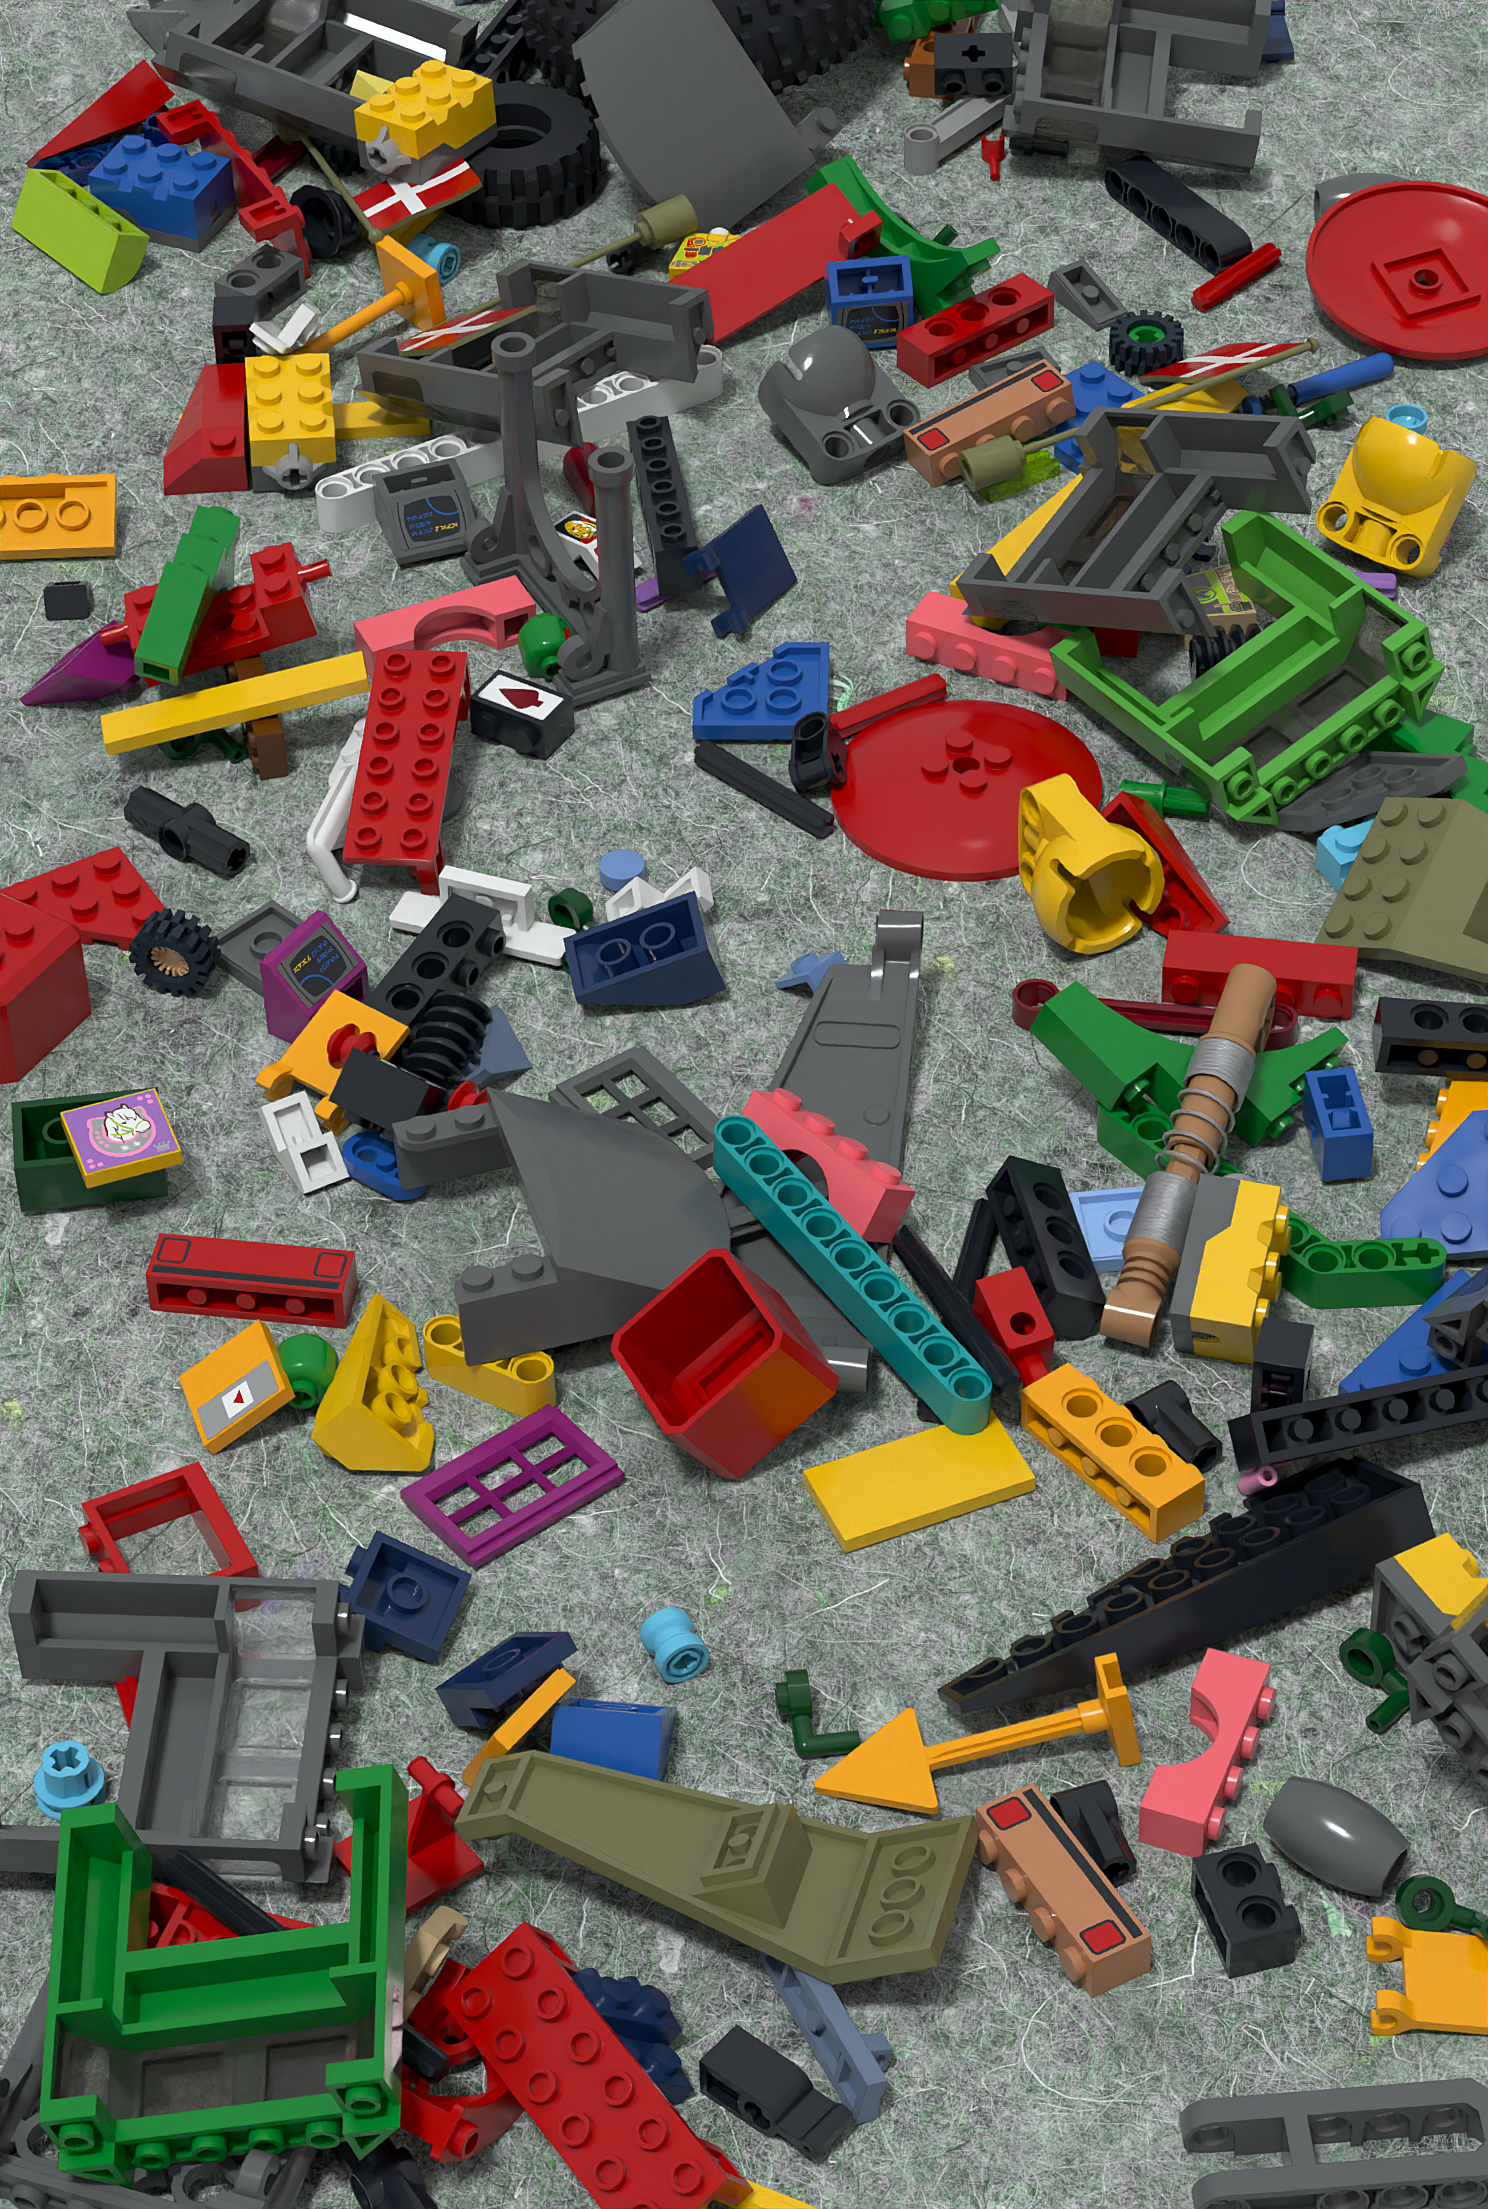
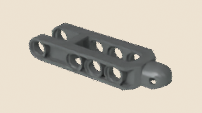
(1290, 2126)

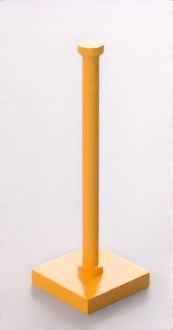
(409, 289)

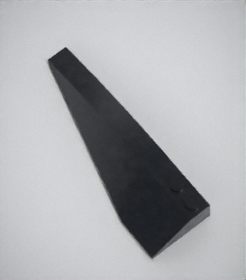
(1285, 1551)

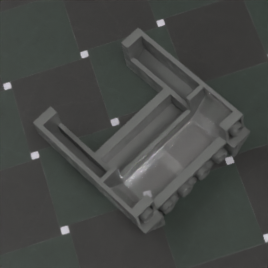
(226, 1712)

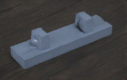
(848, 2059)

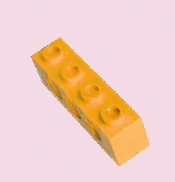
(1112, 1452)

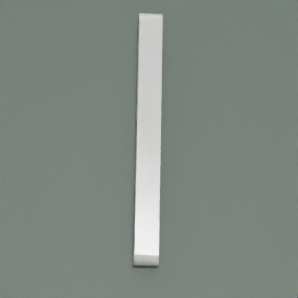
(603, 409)

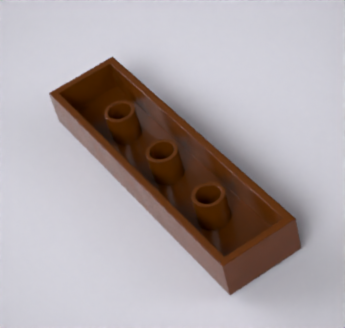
(264, 734)

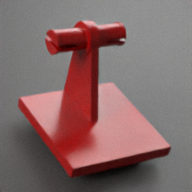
(434, 1850)

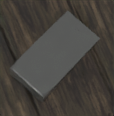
(1085, 295)

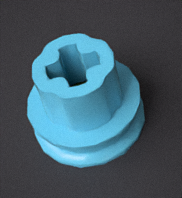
(68, 1779)

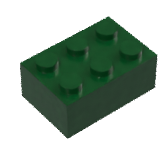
(47, 1167)

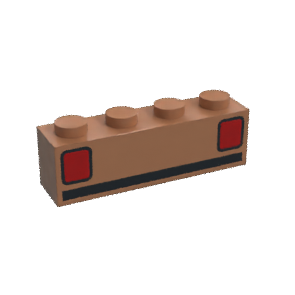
(1013, 407)
(1062, 1891)

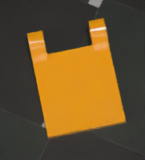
(308, 1056)
(1441, 1980)

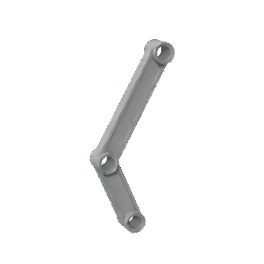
(961, 121)

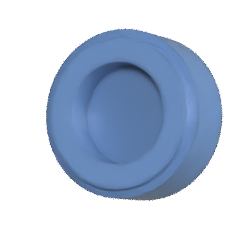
(619, 868)

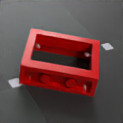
(158, 1502)

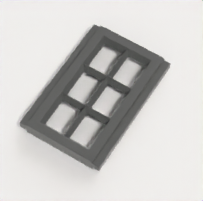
(662, 1085)

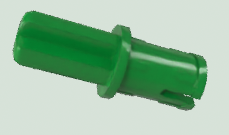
(1169, 798)

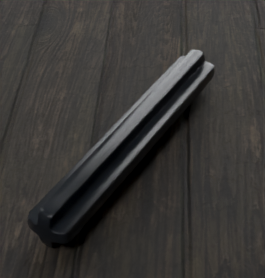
(764, 789)

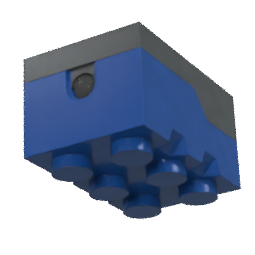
(166, 191)

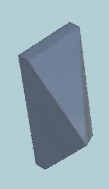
(497, 1053)

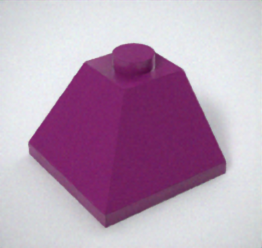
(86, 673)

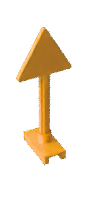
(897, 1768)

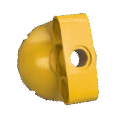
(1397, 497)
(1083, 868)

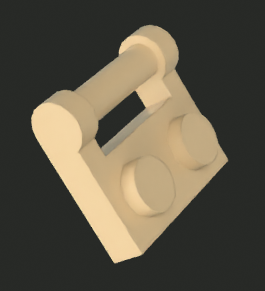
(428, 1953)

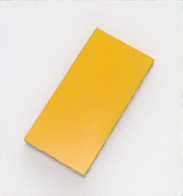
(916, 1482)

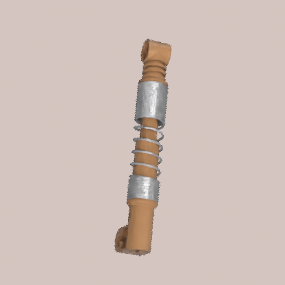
(1213, 1086)

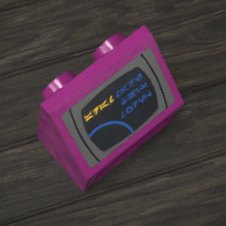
(306, 972)

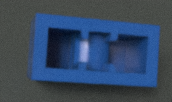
(1337, 1124)

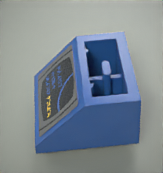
(870, 298)

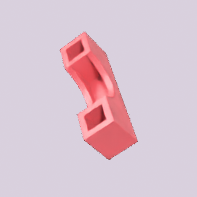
(481, 614)
(954, 640)
(858, 1187)
(1188, 1799)

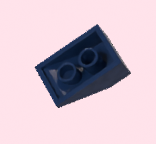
(647, 957)

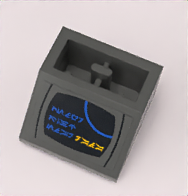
(423, 510)

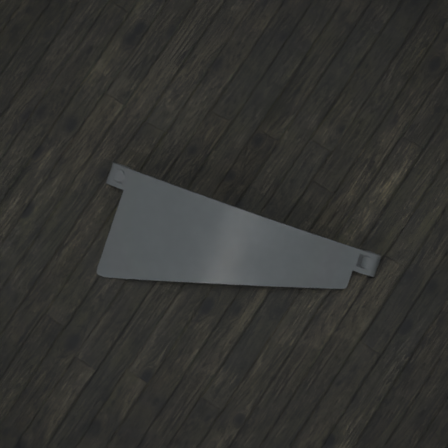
(855, 1070)

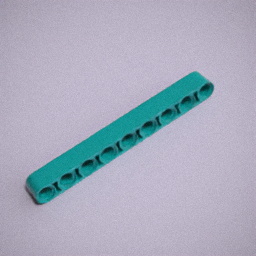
(852, 1275)

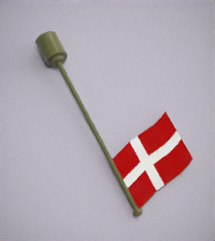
(394, 201)
(654, 228)
(1003, 457)

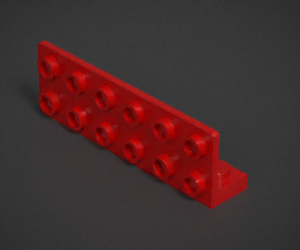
(263, 206)
(781, 259)
(407, 761)
(585, 2082)

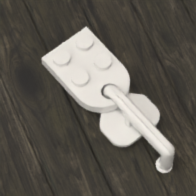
(331, 821)

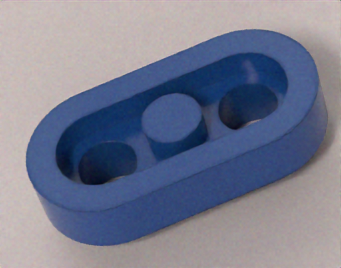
(382, 1168)

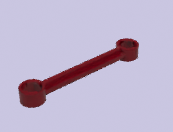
(1151, 1015)

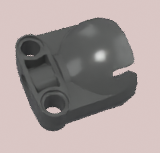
(842, 410)

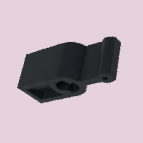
(770, 2093)

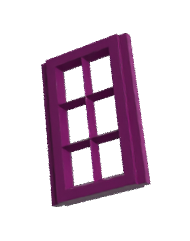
(531, 1518)

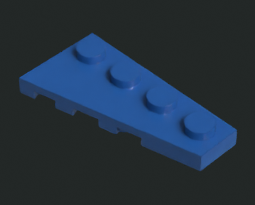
(1405, 1351)

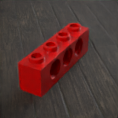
(975, 330)

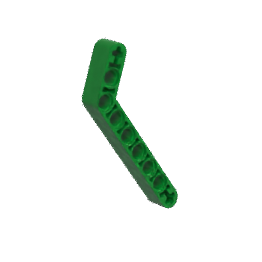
(1315, 1269)

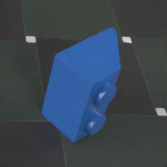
(614, 1735)

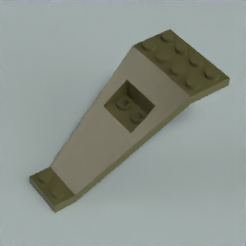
(1418, 888)
(775, 1880)

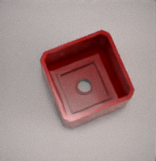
(40, 986)
(724, 1364)

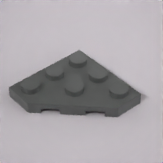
(1364, 784)

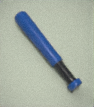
(1326, 383)

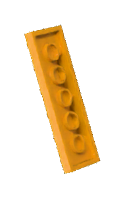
(58, 516)

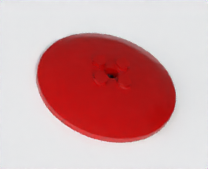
(1384, 241)
(929, 820)

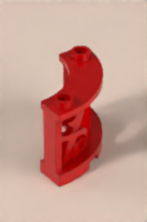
(453, 2124)

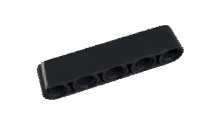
(1177, 213)

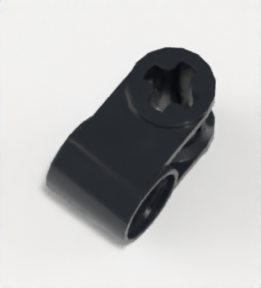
(816, 754)

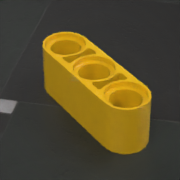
(513, 1383)

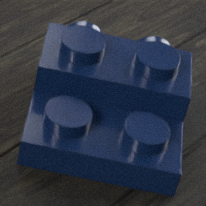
(404, 1595)
(504, 1677)
(644, 2025)

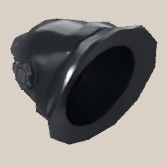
(328, 221)

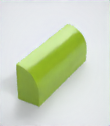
(78, 230)

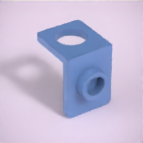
(809, 969)

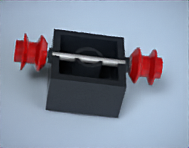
(384, 1092)

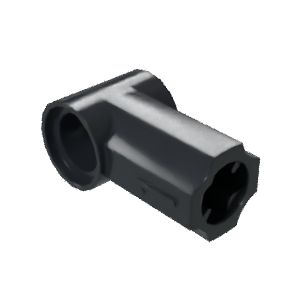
(1169, 1414)
(1094, 1821)

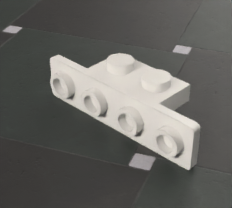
(300, 329)
(512, 898)

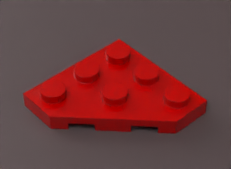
(95, 893)

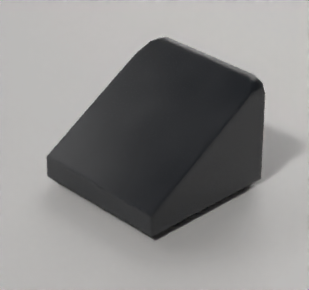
(67, 600)

